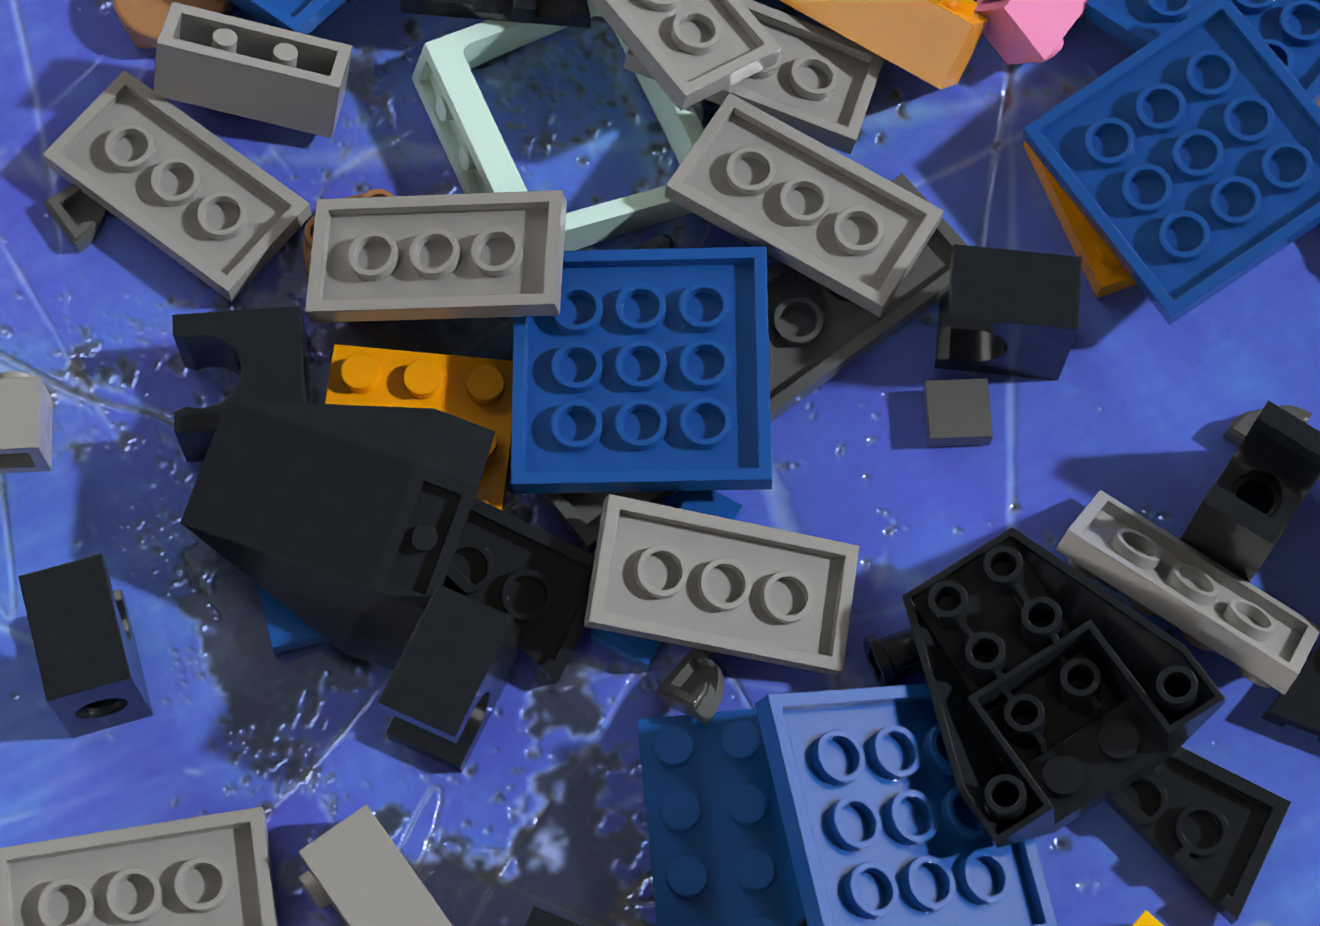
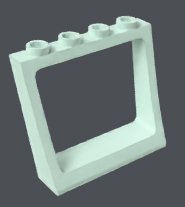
(481, 154)

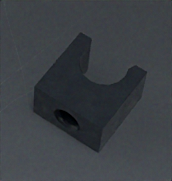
(1008, 312)
(258, 344)
(1272, 469)
(85, 646)
(450, 677)

